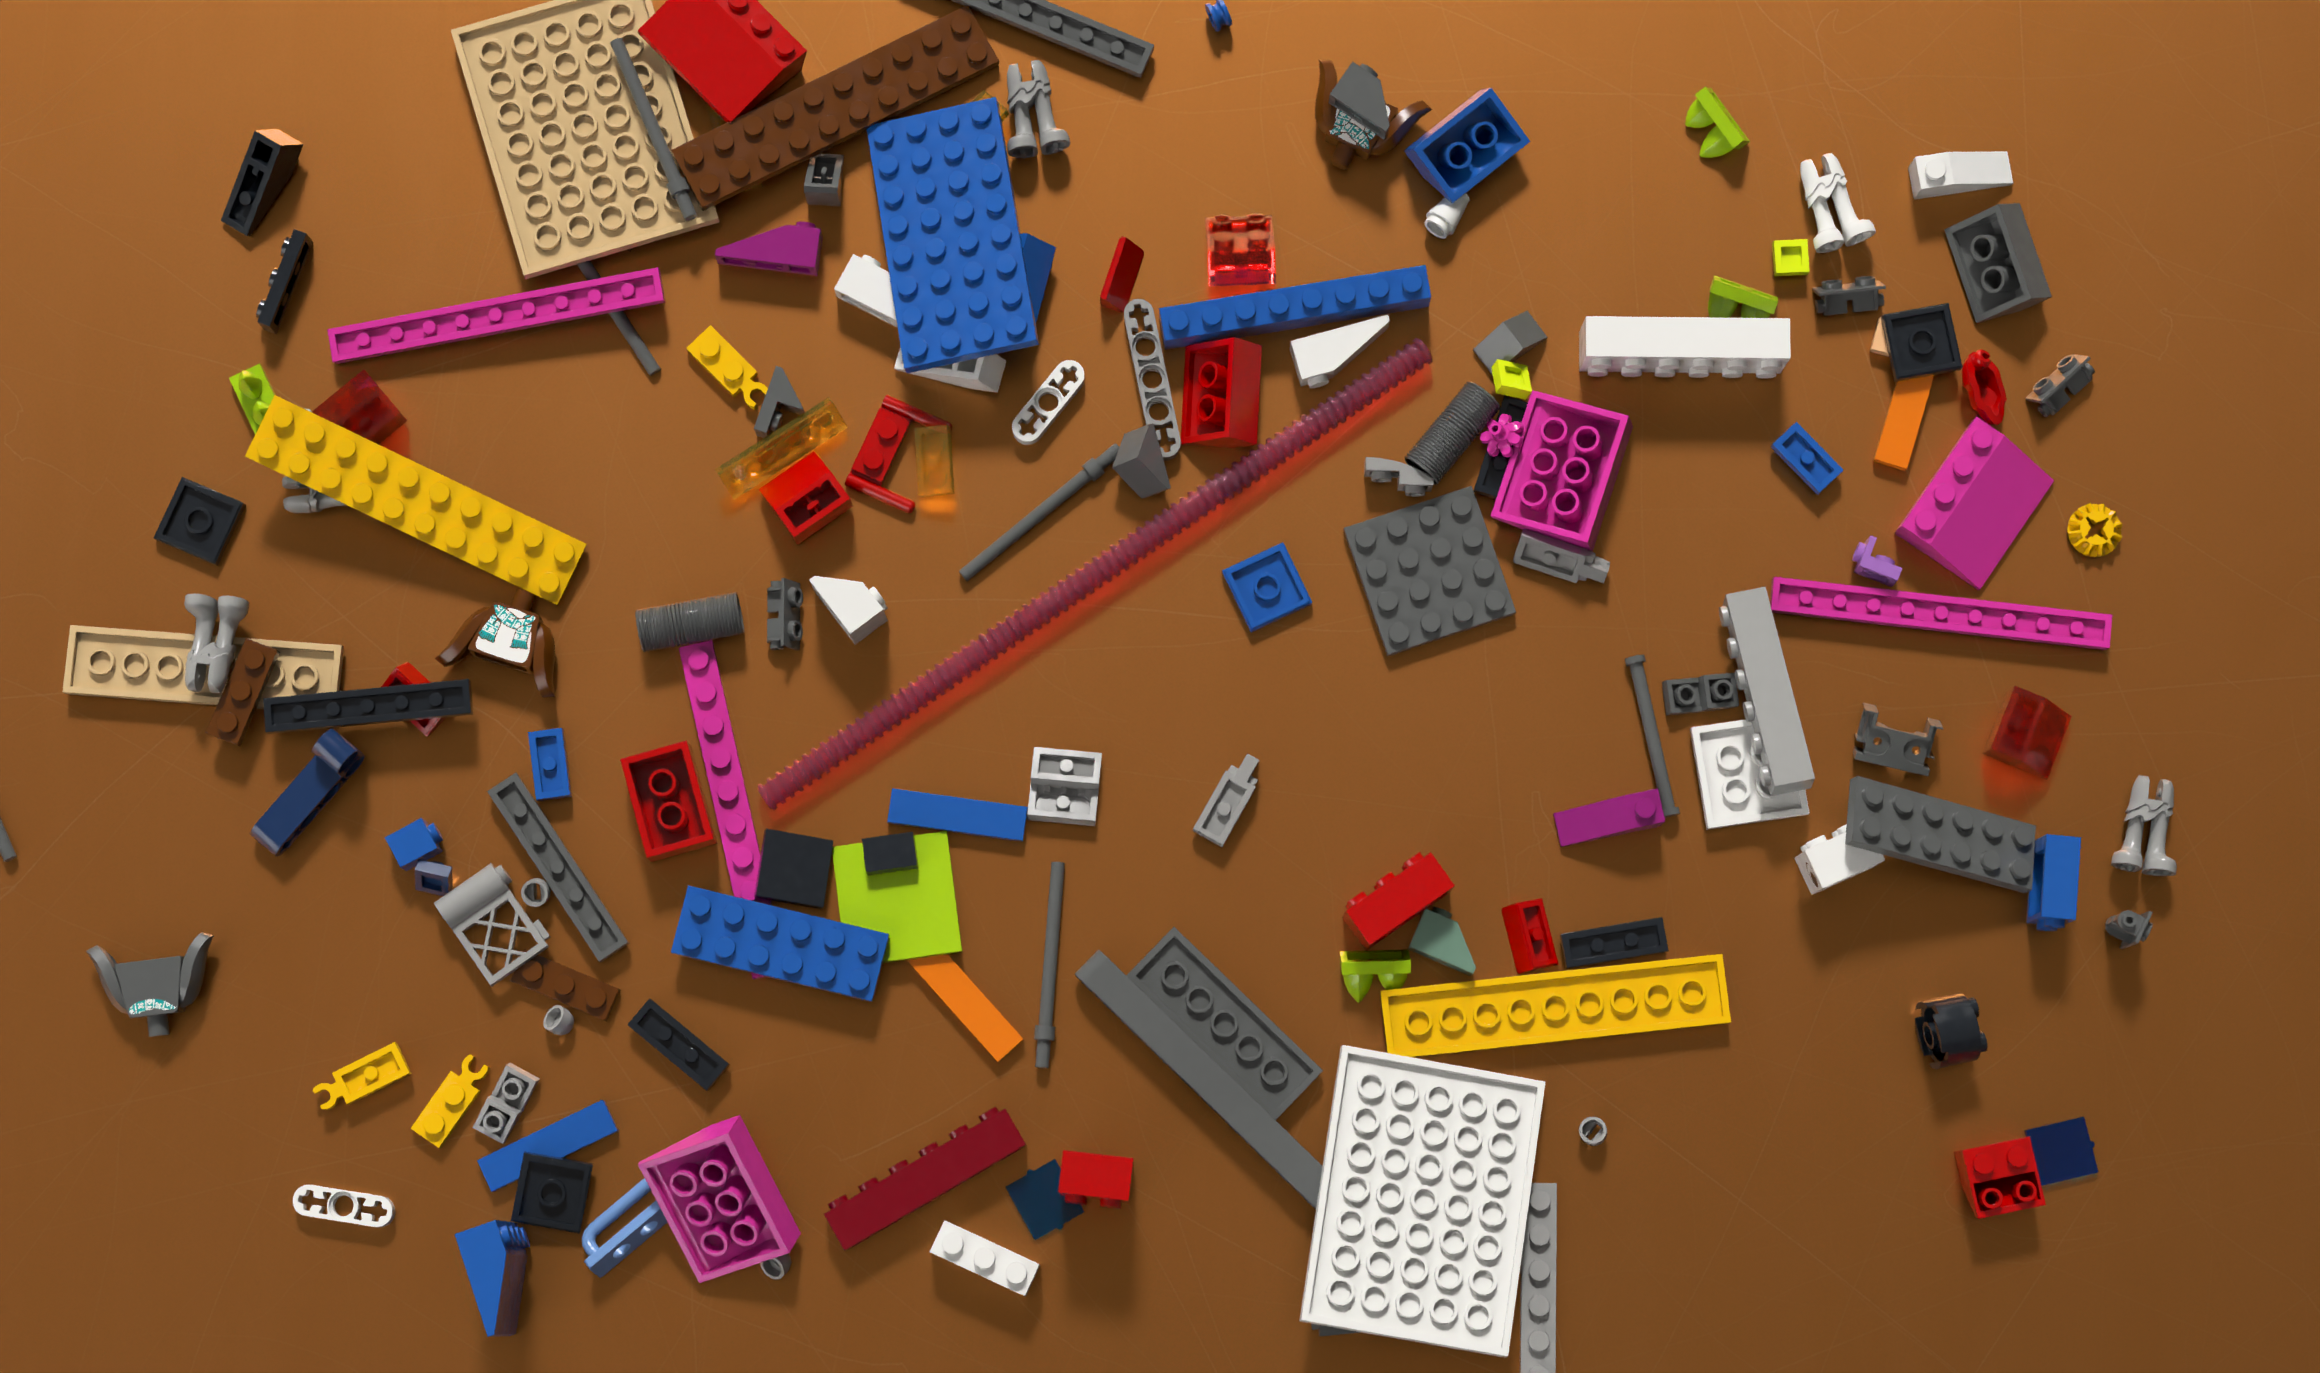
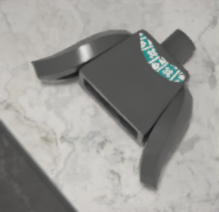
(154, 985)

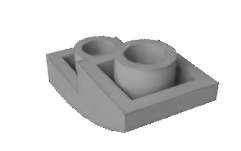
(1410, 479)
(506, 1103)

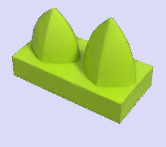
(1726, 133)
(1727, 295)
(253, 393)
(1360, 966)

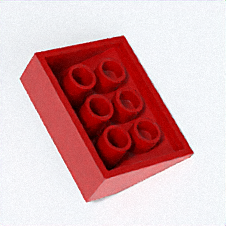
(725, 50)

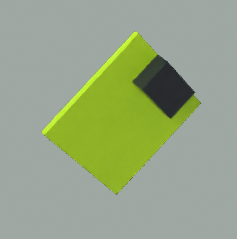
(901, 889)

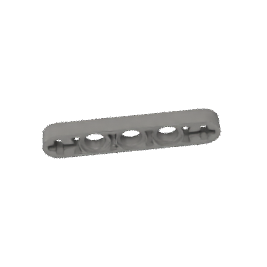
(1155, 363)

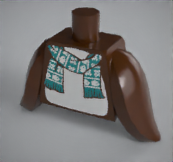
(1350, 135)
(507, 638)

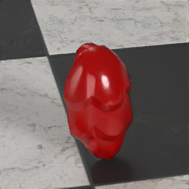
(1984, 387)

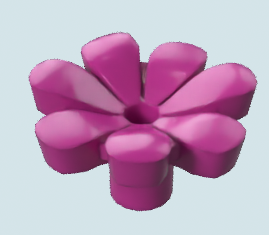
(1502, 436)

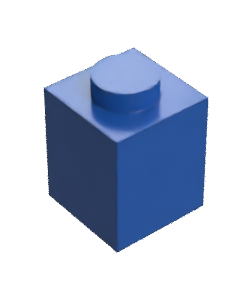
(414, 843)

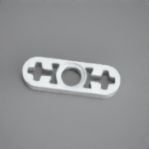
(1070, 388)
(317, 1211)

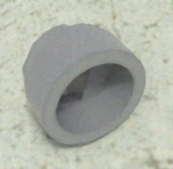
(529, 892)
(558, 1020)
(1587, 1127)
(776, 1267)

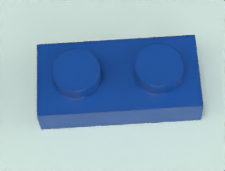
(1806, 458)
(549, 764)

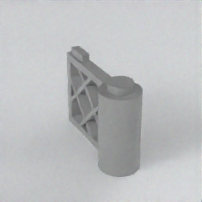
(482, 897)

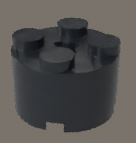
(1950, 1030)

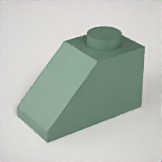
(1442, 941)

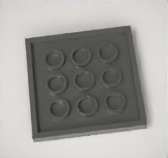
(1429, 571)

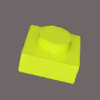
(1790, 257)
(1511, 379)

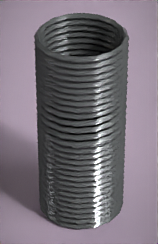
(1449, 439)
(697, 618)

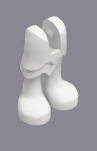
(1818, 192)

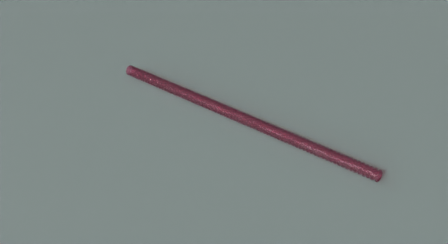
(1097, 572)

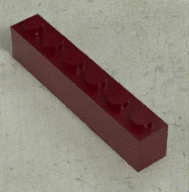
(924, 1179)

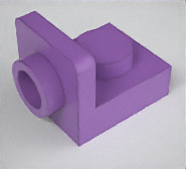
(1876, 568)

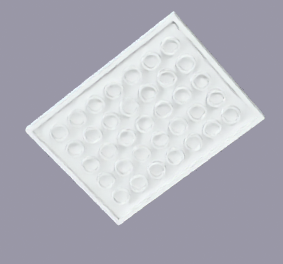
(1423, 1201)

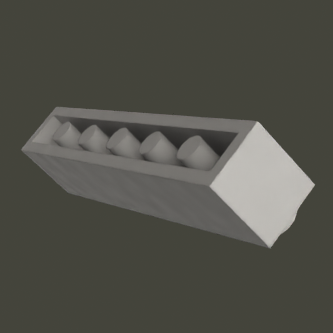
(1767, 692)

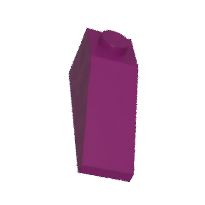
(781, 249)
(1610, 818)

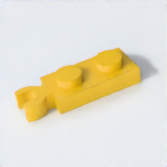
(726, 365)
(365, 1076)
(449, 1104)

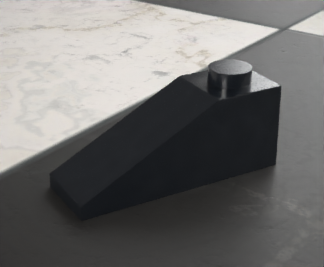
(261, 178)

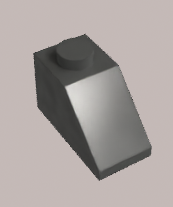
(1362, 98)

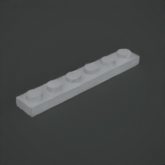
(1539, 1282)

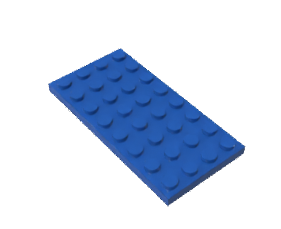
(952, 235)

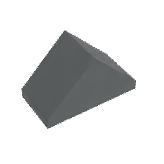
(824, 180)
(1510, 340)
(1141, 462)

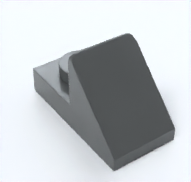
(778, 396)

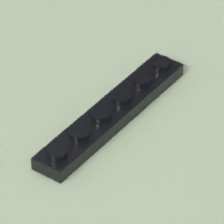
(368, 706)

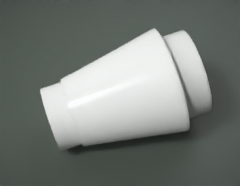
(1445, 216)

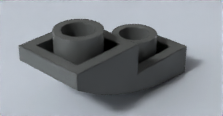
(1700, 694)

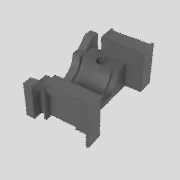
(1894, 746)

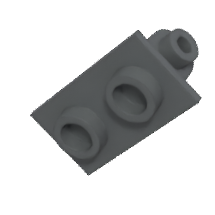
(1862, 293)
(2071, 373)
(786, 599)
(2129, 927)

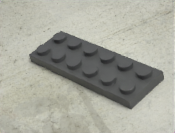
(1940, 834)
(1224, 1023)

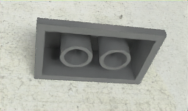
(1998, 262)

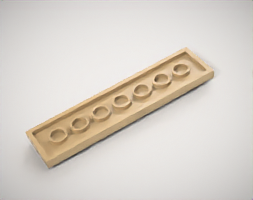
(154, 666)

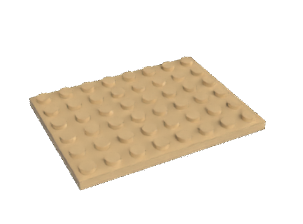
(568, 133)

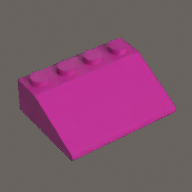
(1563, 469)
(1975, 504)
(720, 1200)

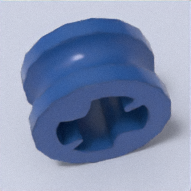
(1218, 15)

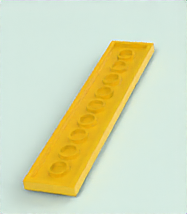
(415, 500)
(1555, 1006)

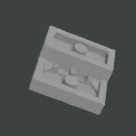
(1064, 786)

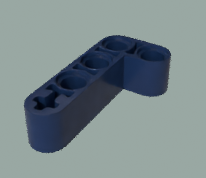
(308, 793)

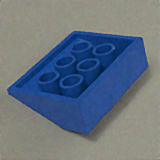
(496, 1270)

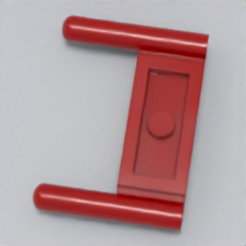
(882, 447)

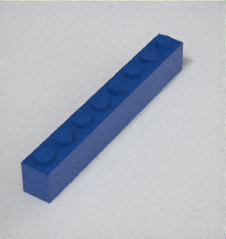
(1295, 307)

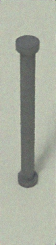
(1652, 734)

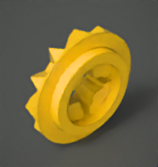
(2096, 545)

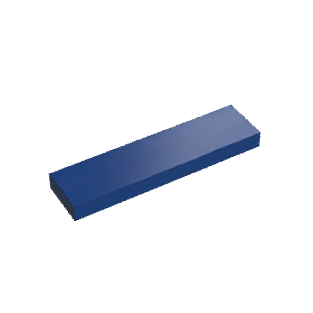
(957, 815)
(554, 1140)

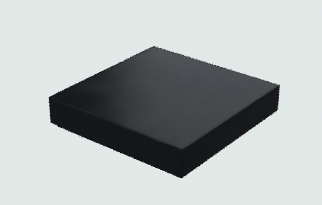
(1921, 342)
(199, 521)
(793, 868)
(551, 1192)

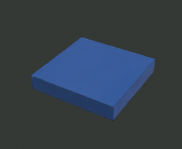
(1267, 587)

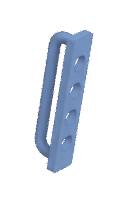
(630, 1237)

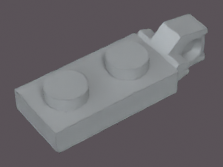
(1559, 558)
(1227, 802)

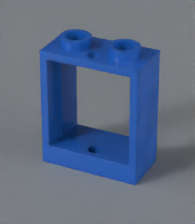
(2055, 882)

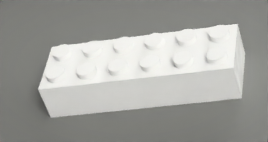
(1684, 346)

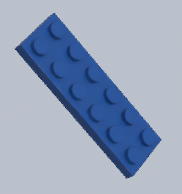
(780, 943)

